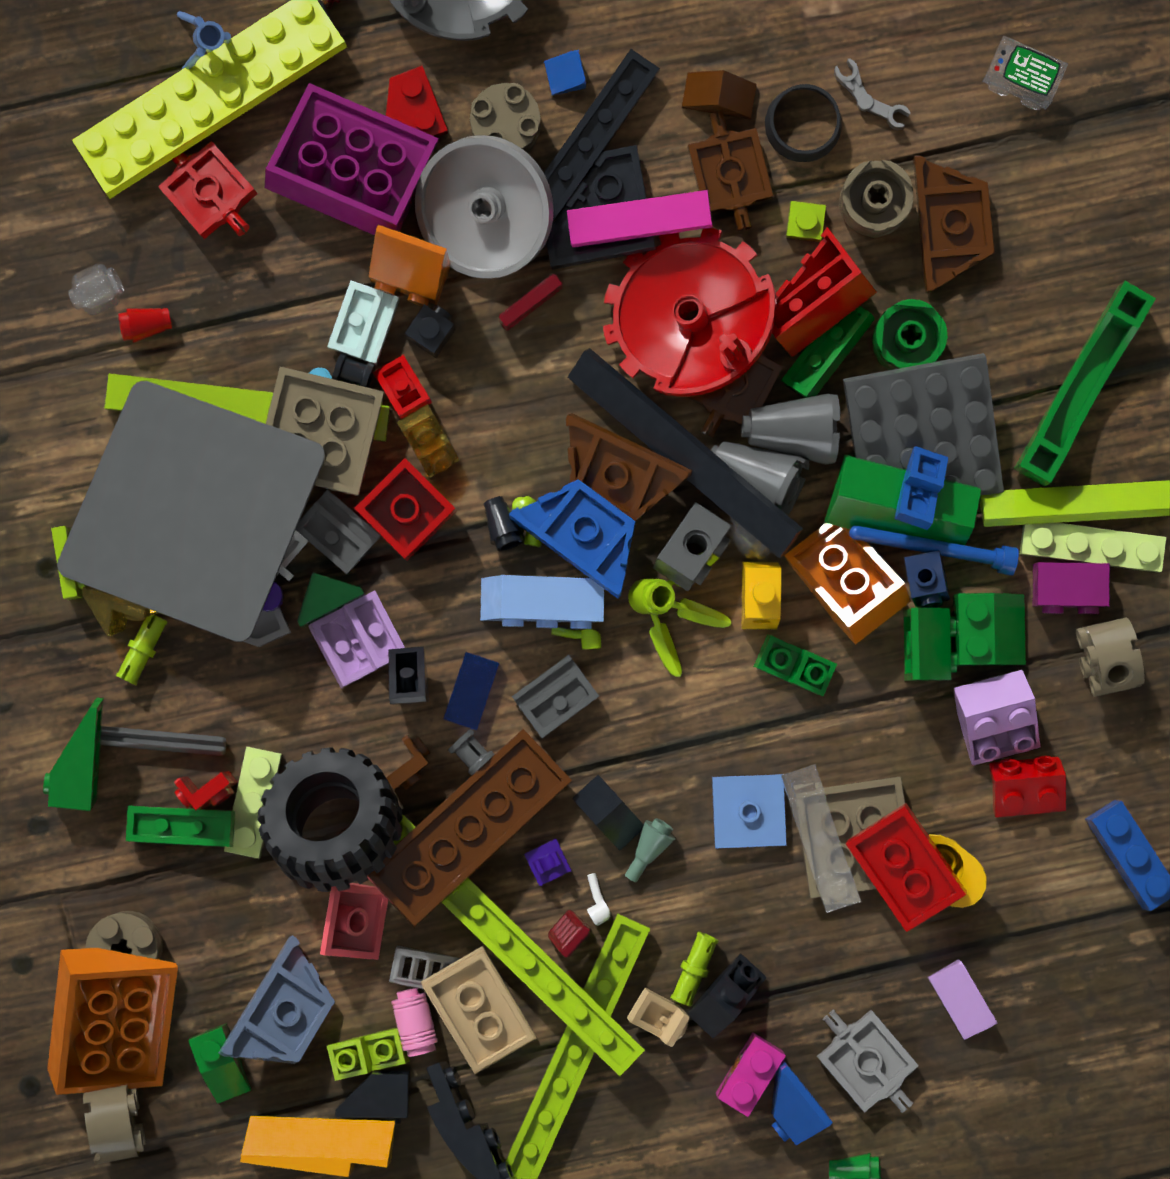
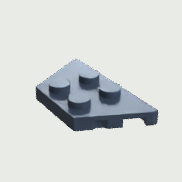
(282, 1011)

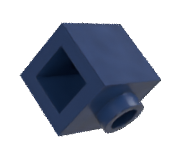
(927, 579)

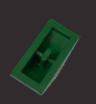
(325, 597)

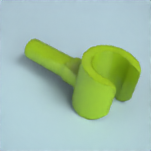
(589, 638)

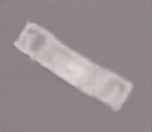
(820, 838)

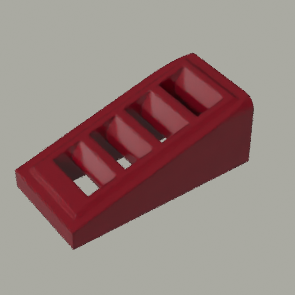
(568, 933)

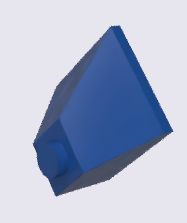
(795, 1109)

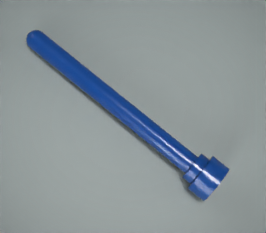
(1003, 559)

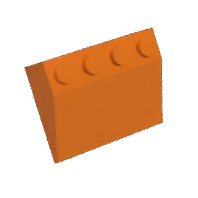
(110, 1020)

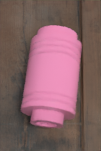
(414, 1022)

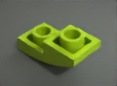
(366, 1054)

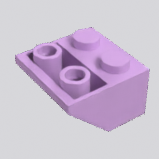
(997, 717)

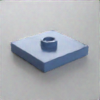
(748, 811)

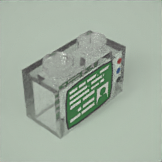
(1024, 73)

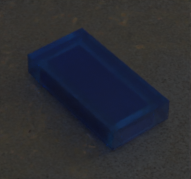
(471, 691)

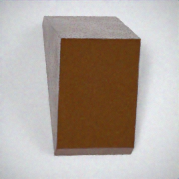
(719, 92)

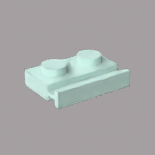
(363, 322)

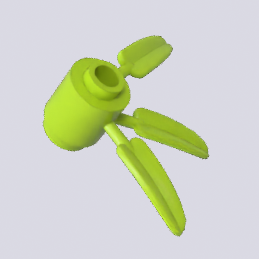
(657, 598)

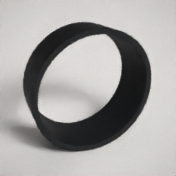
(789, 152)

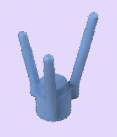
(207, 37)

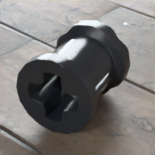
(353, 371)

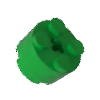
(924, 325)

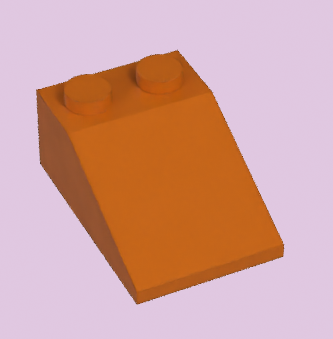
(408, 266)
(848, 580)

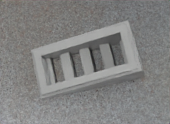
(399, 960)

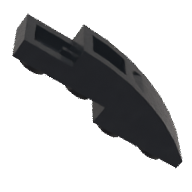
(472, 1145)

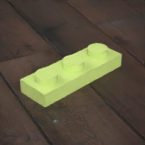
(256, 772)

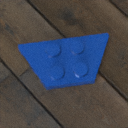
(582, 531)

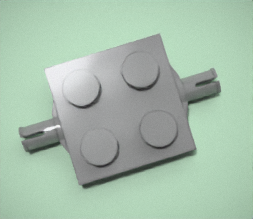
(867, 1061)

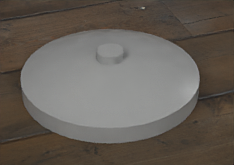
(484, 206)

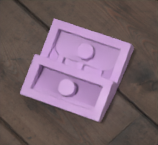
(356, 638)

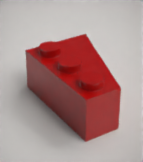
(819, 295)

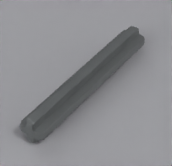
(163, 741)

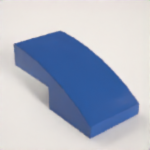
(921, 487)

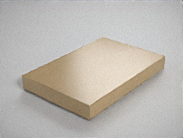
(478, 1010)

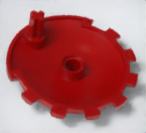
(682, 277)

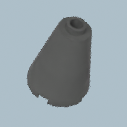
(797, 428)
(768, 471)

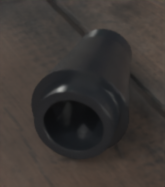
(502, 530)

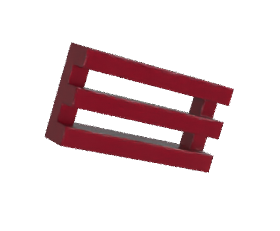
(530, 302)

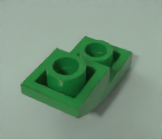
(795, 665)

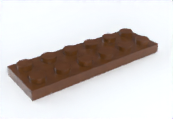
(469, 827)

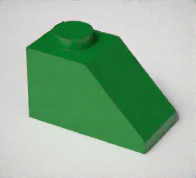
(221, 1073)

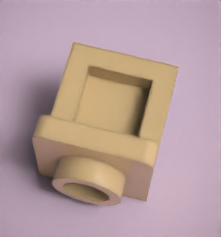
(659, 1017)

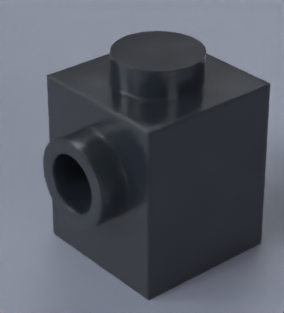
(431, 329)

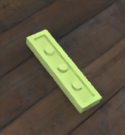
(1094, 546)

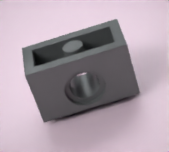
(699, 528)

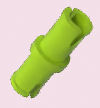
(141, 649)
(694, 968)

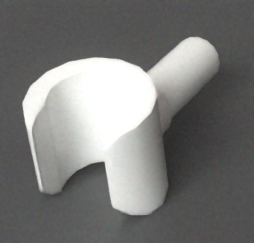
(599, 912)

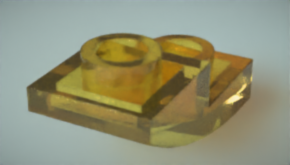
(428, 441)

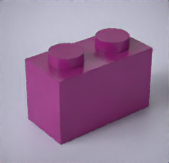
(1070, 586)

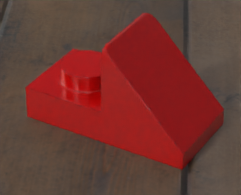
(402, 387)

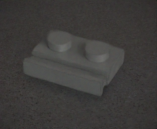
(337, 532)
(555, 696)

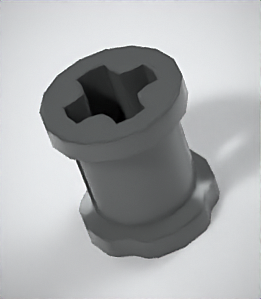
(471, 752)

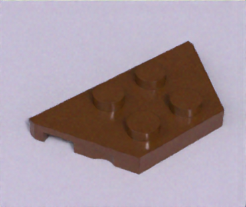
(952, 221)
(620, 469)

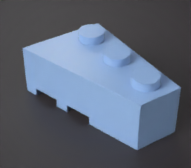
(541, 601)

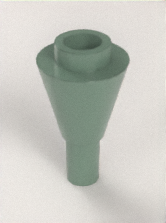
(653, 841)

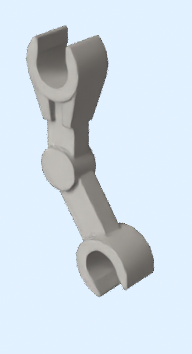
(865, 101)

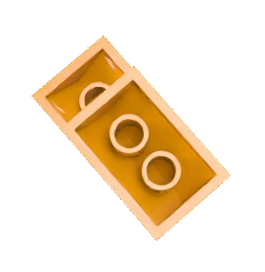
(318, 1144)

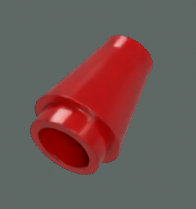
(143, 322)

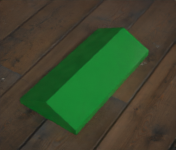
(869, 496)

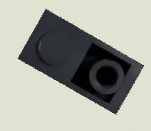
(727, 996)
(381, 1095)

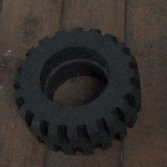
(309, 785)

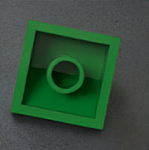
(989, 629)
(928, 644)

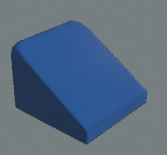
(565, 73)

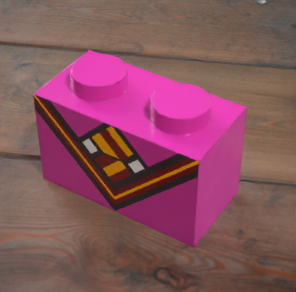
(750, 1074)

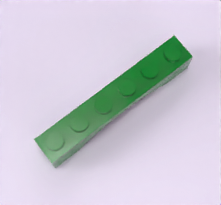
(1083, 383)

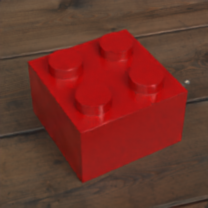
(405, 509)

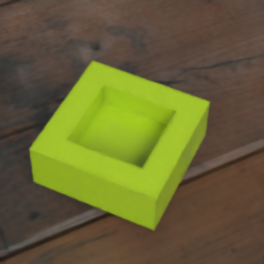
(805, 221)

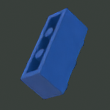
(1131, 854)

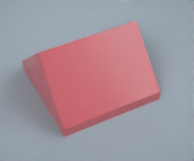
(354, 922)

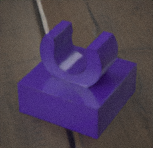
(547, 862)

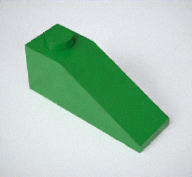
(76, 773)

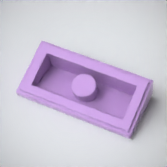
(962, 999)

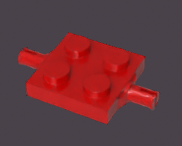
(208, 191)

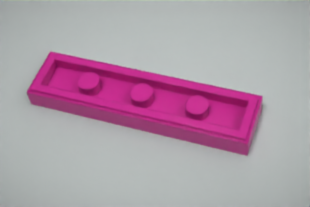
(639, 218)

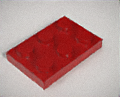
(906, 867)

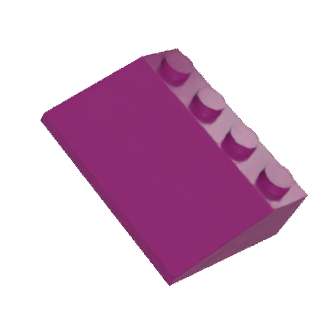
(349, 161)

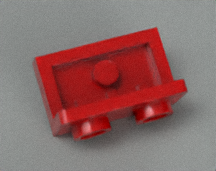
(1028, 786)
(213, 792)

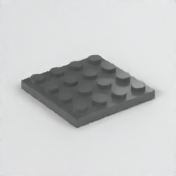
(931, 407)

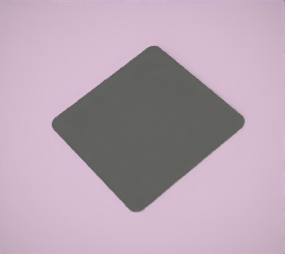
(191, 510)

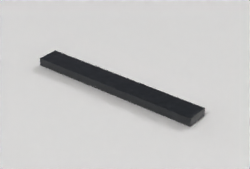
(675, 443)

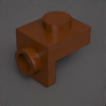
(408, 772)

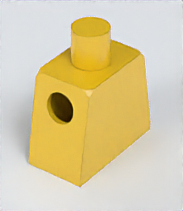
(761, 595)

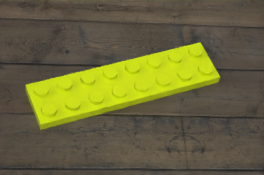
(208, 94)

